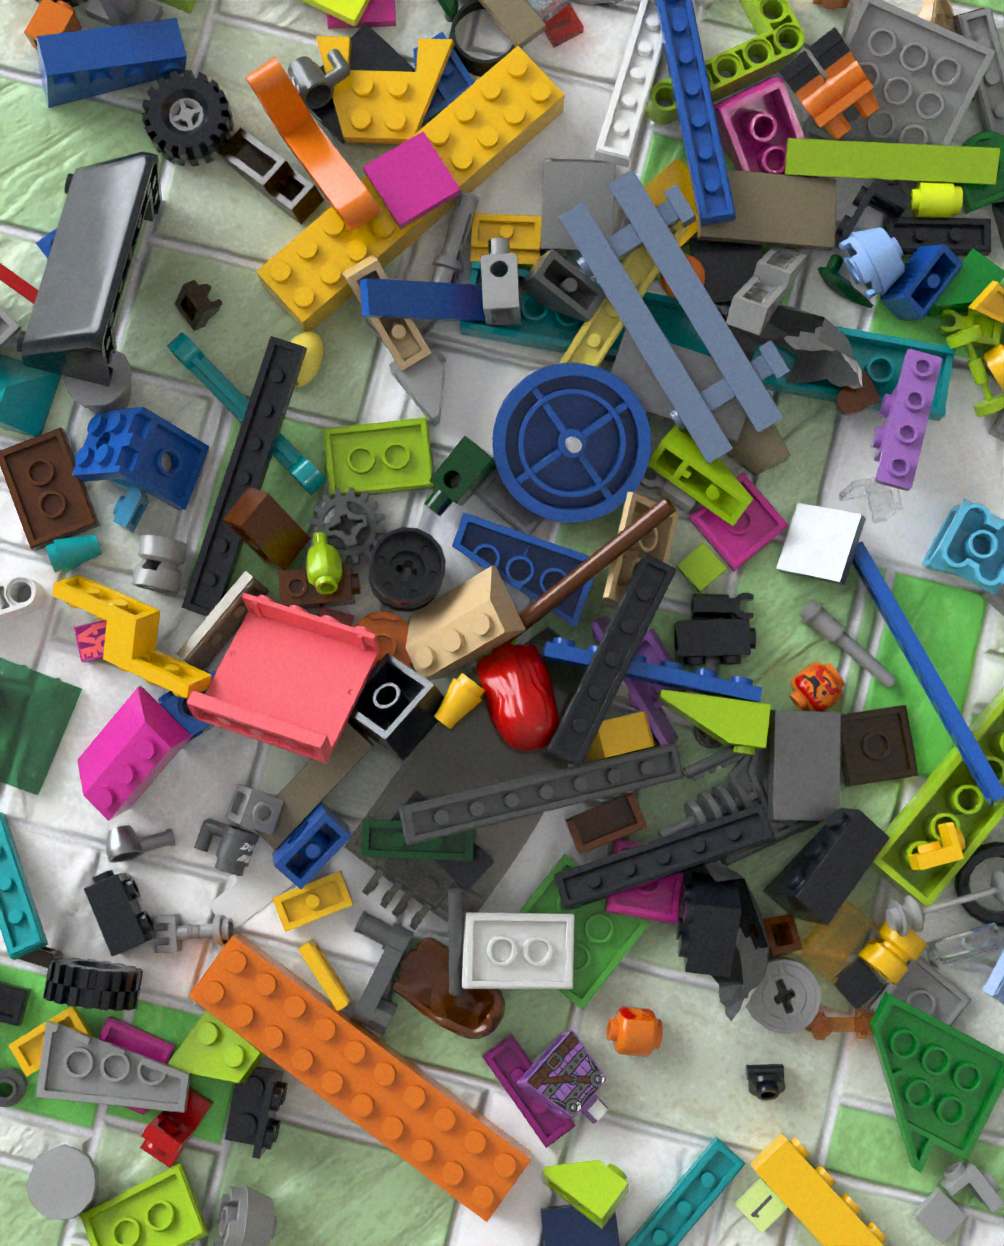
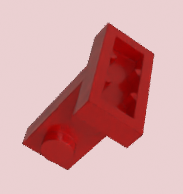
(171, 1130)

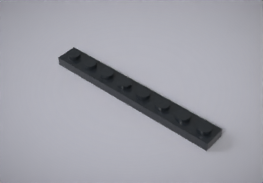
(245, 470)

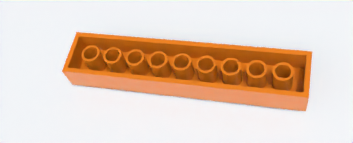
(361, 1076)

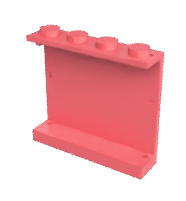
(289, 678)

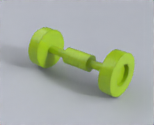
(978, 370)

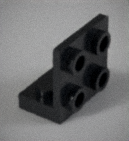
(255, 1109)

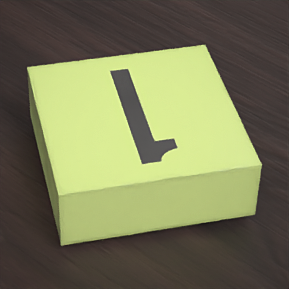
(761, 1205)

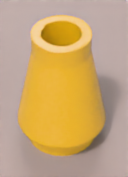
(459, 700)

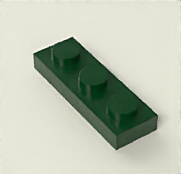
(386, 840)

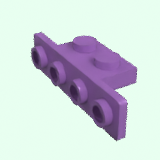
(905, 420)
(644, 694)

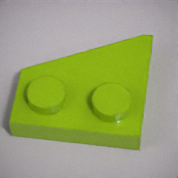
(216, 1052)

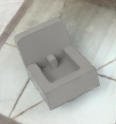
(981, 1184)

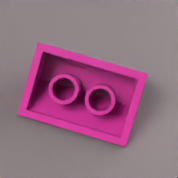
(129, 754)

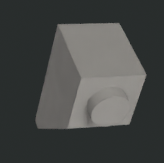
(424, 383)

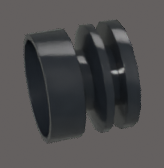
(406, 549)

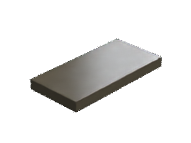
(778, 211)

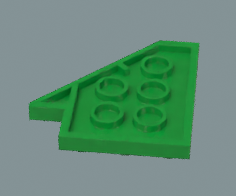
(936, 1079)

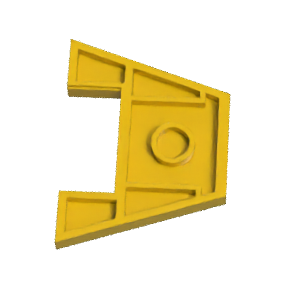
(385, 104)

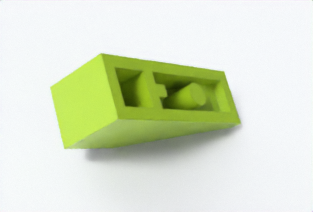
(710, 484)
(724, 719)

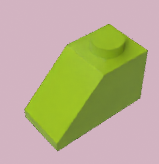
(589, 1187)

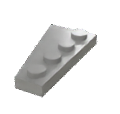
(100, 1072)

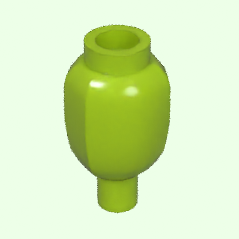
(323, 565)

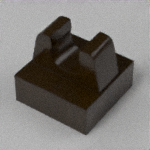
(195, 304)

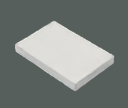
(518, 950)

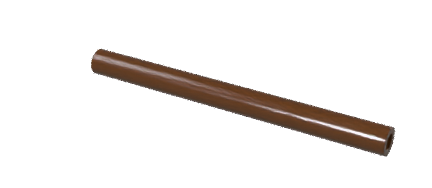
(595, 563)

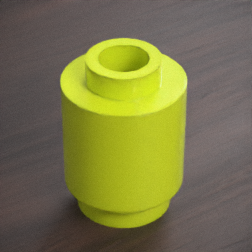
(936, 199)

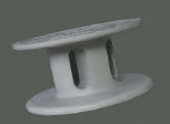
(802, 999)

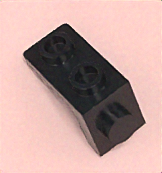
(883, 197)

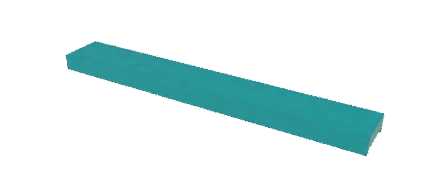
(875, 353)

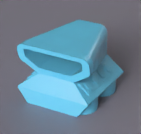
(970, 546)

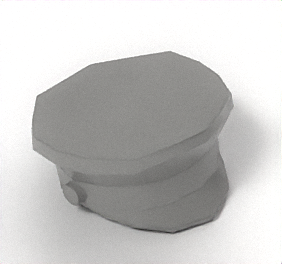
(100, 397)
(63, 1183)

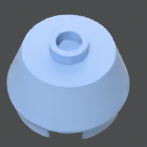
(873, 260)

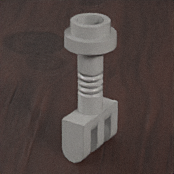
(220, 930)

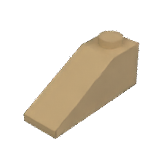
(398, 335)

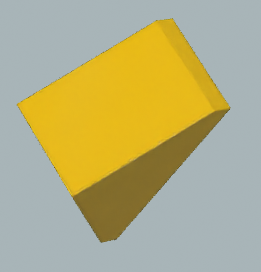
(621, 736)

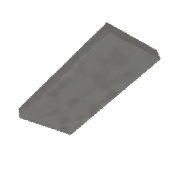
(702, 370)

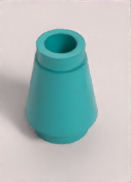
(72, 552)

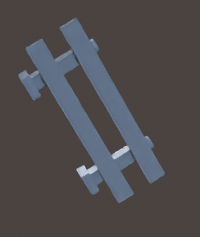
(651, 228)

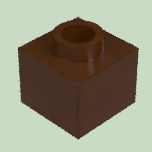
(781, 934)

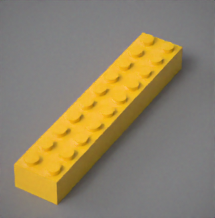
(472, 140)

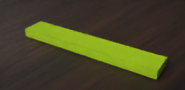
(891, 161)

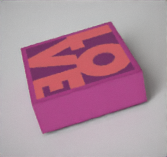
(91, 640)

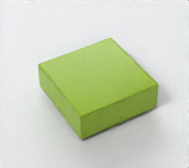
(701, 567)

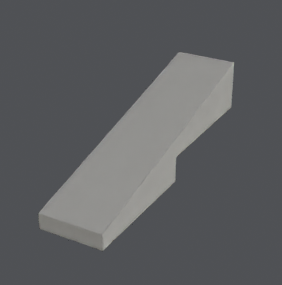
(762, 294)

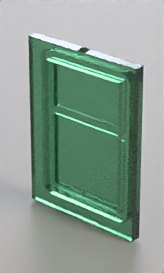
(31, 723)

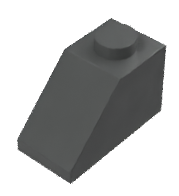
(563, 287)

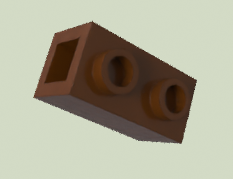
(297, 590)

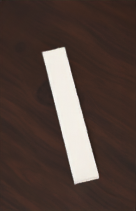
(631, 88)

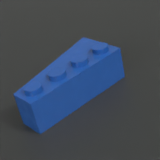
(108, 59)
(523, 561)

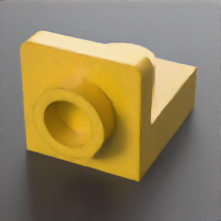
(933, 855)

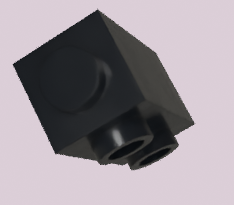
(713, 639)
(118, 911)

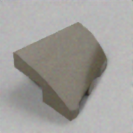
(759, 450)

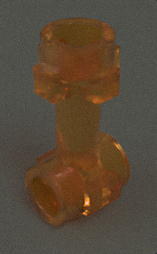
(823, 1026)

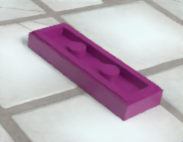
(509, 1064)

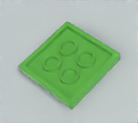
(599, 936)

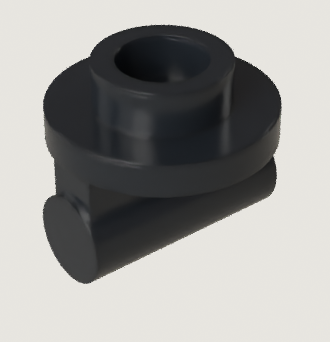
(765, 1080)

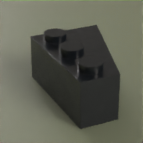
(828, 867)

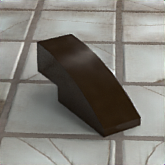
(271, 175)

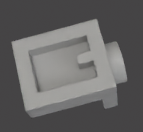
(254, 809)

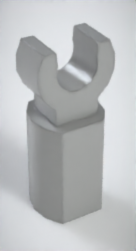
(669, 491)

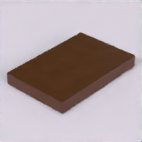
(44, 491)

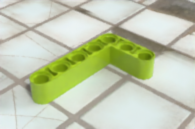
(736, 60)

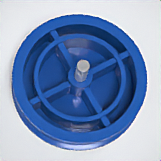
(571, 442)

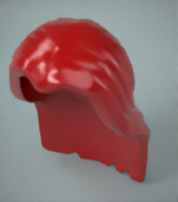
(519, 696)

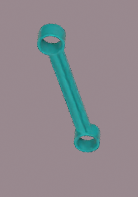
(196, 362)

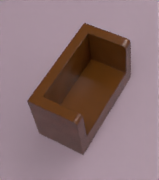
(266, 528)
(605, 823)

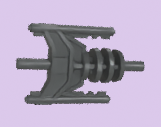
(746, 789)

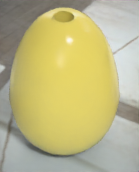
(313, 356)

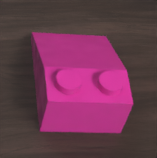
(757, 127)

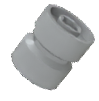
(159, 564)

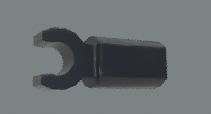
(719, 606)

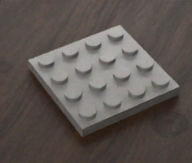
(917, 73)

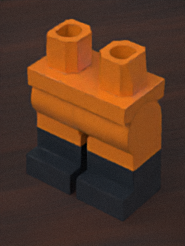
(830, 96)

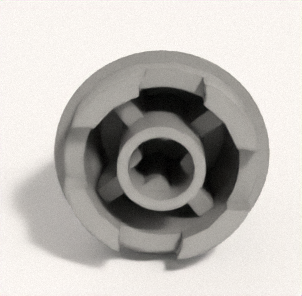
(245, 1218)

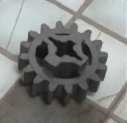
(343, 511)

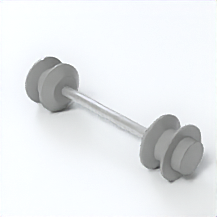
(913, 914)

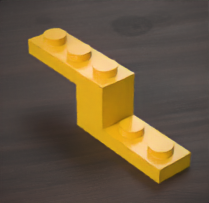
(131, 635)

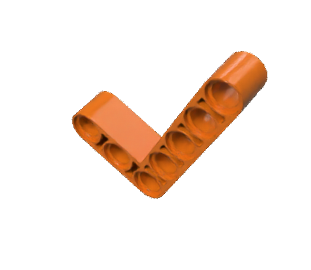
(312, 146)

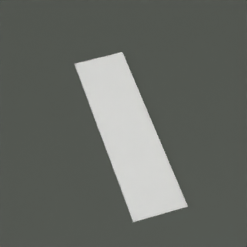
(251, 893)

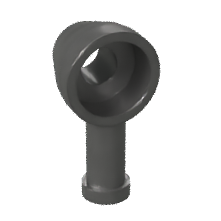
(125, 844)

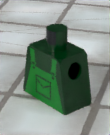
(473, 467)

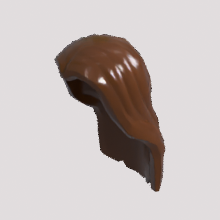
(426, 987)

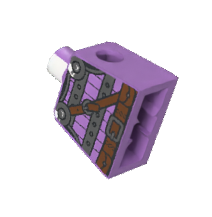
(566, 1079)

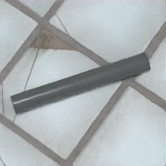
(455, 939)

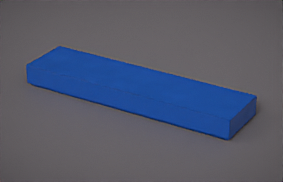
(421, 300)

